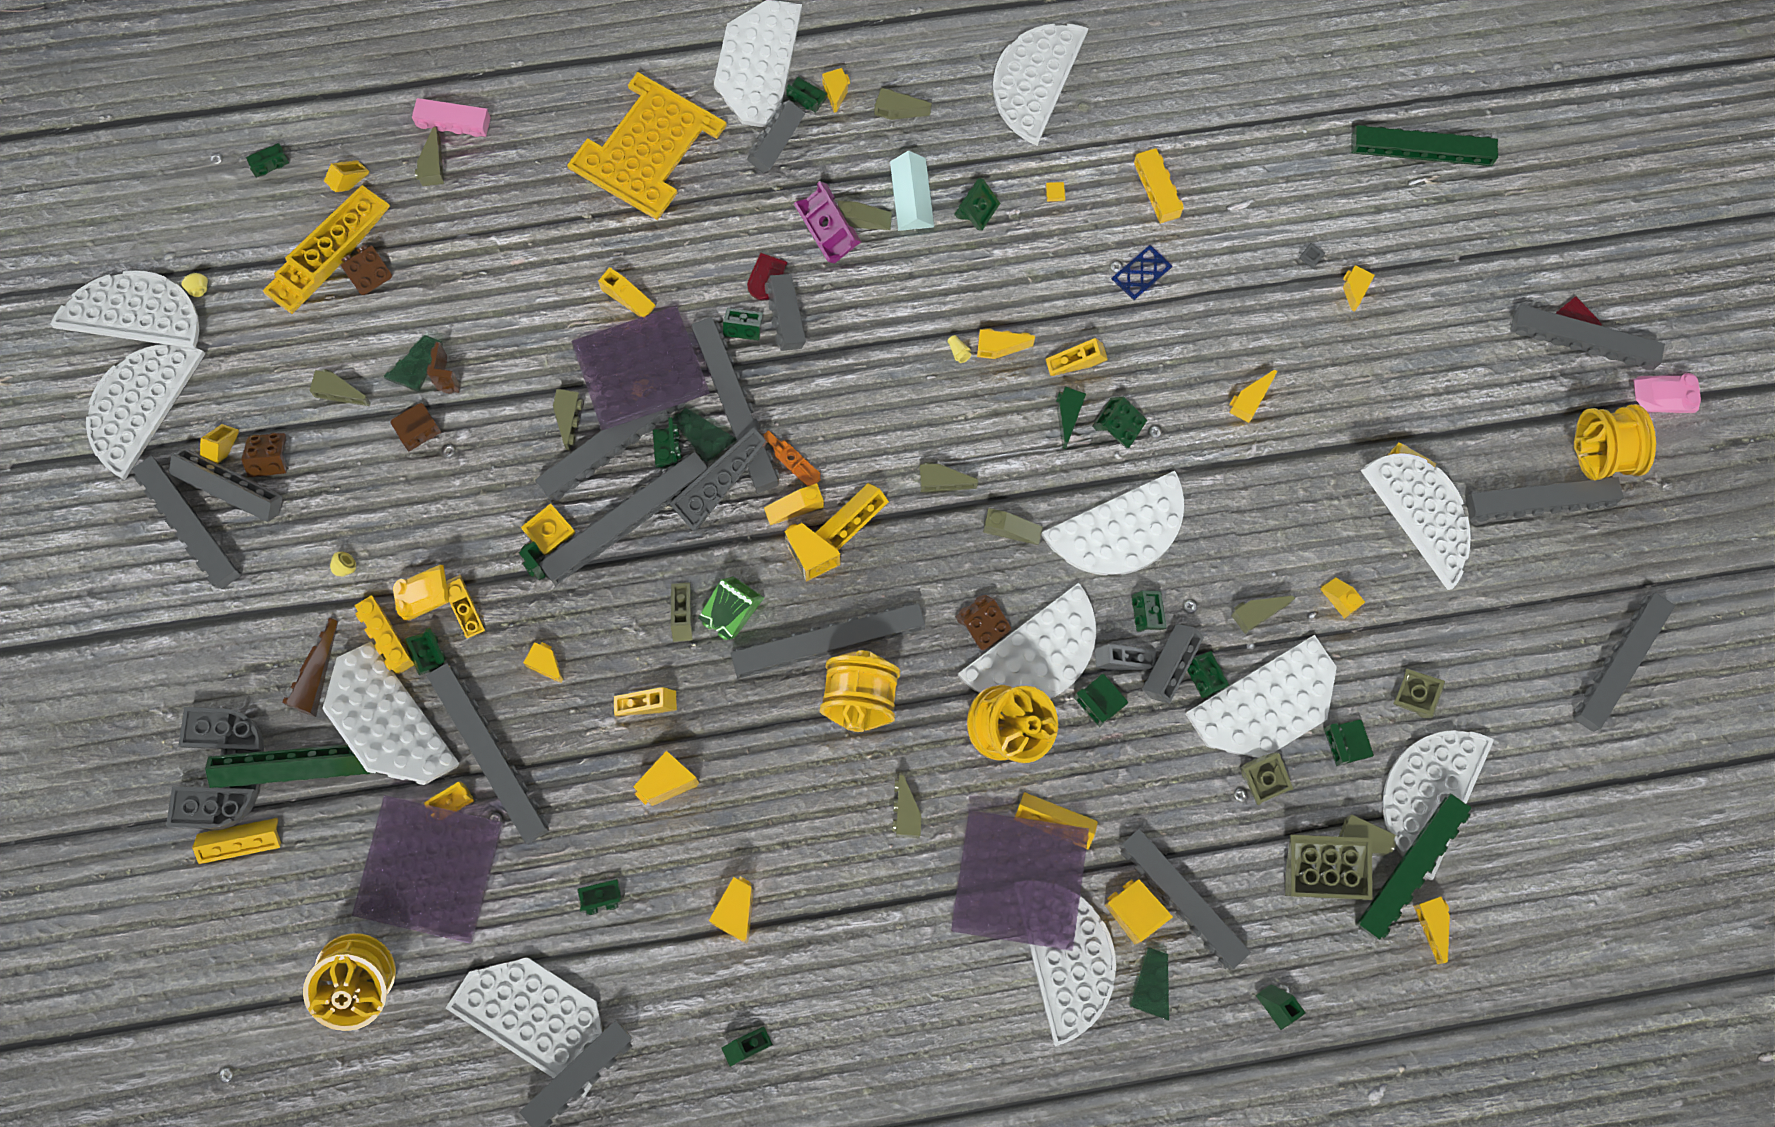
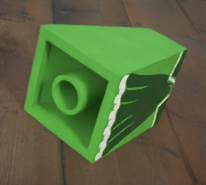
(730, 607)

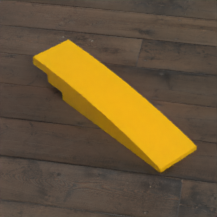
(324, 248)

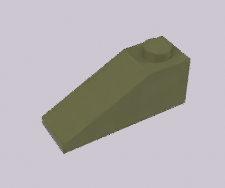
(430, 161)
(865, 216)
(331, 387)
(941, 478)
(1011, 527)
(1257, 611)
(681, 612)

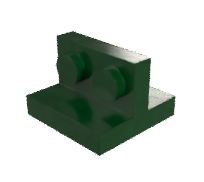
(978, 205)

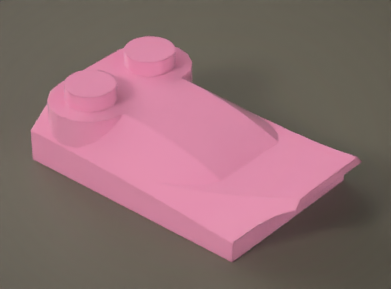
(1668, 393)

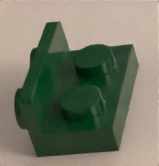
(806, 94)
(267, 160)
(742, 324)
(1148, 611)
(1207, 674)

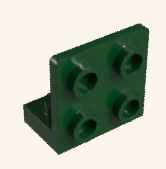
(1120, 420)
(667, 445)
(1101, 700)
(1348, 742)

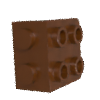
(365, 269)
(442, 379)
(415, 426)
(264, 455)
(984, 621)

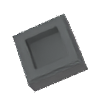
(1312, 255)

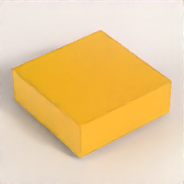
(1055, 191)

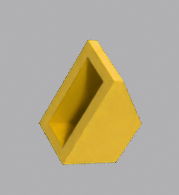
(836, 87)
(345, 175)
(1356, 285)
(218, 443)
(1342, 597)
(543, 661)

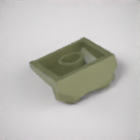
(1419, 693)
(1266, 777)

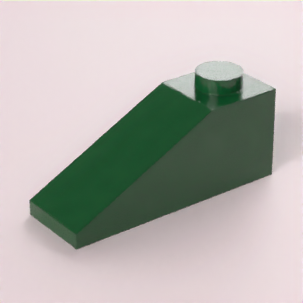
(1068, 410)

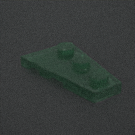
(412, 369)
(702, 434)
(1152, 985)

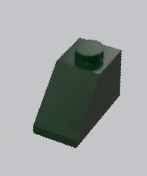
(746, 1046)

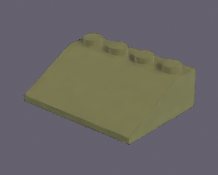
(1329, 867)

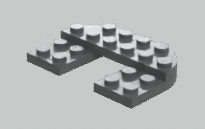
(217, 806)

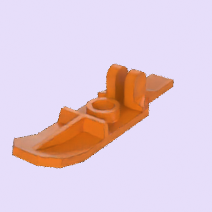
(798, 466)

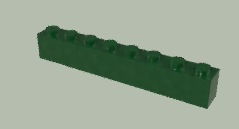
(1424, 145)
(282, 766)
(1413, 867)

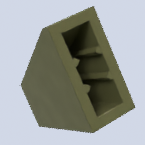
(1382, 840)

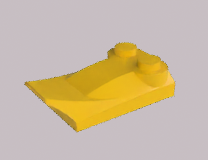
(421, 593)

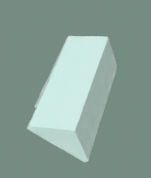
(911, 192)

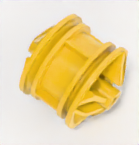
(1615, 442)
(860, 691)
(1001, 735)
(335, 1003)

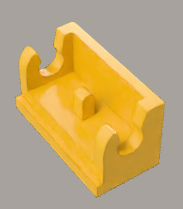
(452, 798)

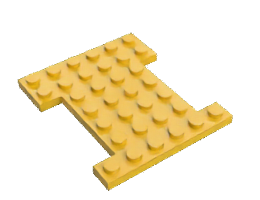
(646, 147)

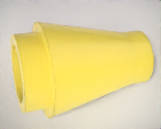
(959, 349)

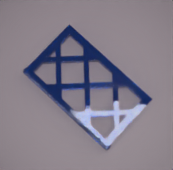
(1143, 286)

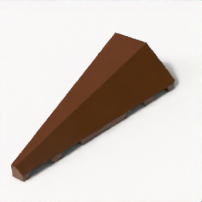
(310, 683)

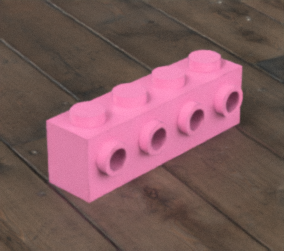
(451, 117)

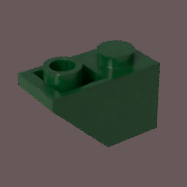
(1280, 1005)

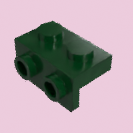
(530, 553)
(425, 652)
(600, 896)

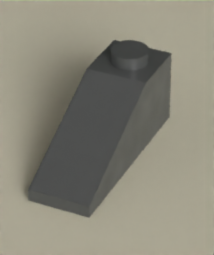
(1124, 658)

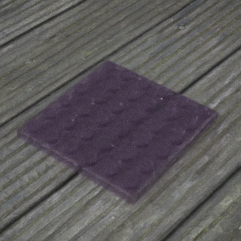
(639, 367)
(427, 869)
(1020, 880)

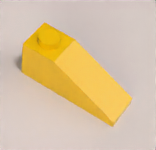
(1077, 358)
(1250, 398)
(795, 504)
(645, 702)
(1435, 924)

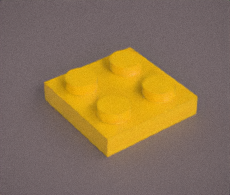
(548, 530)

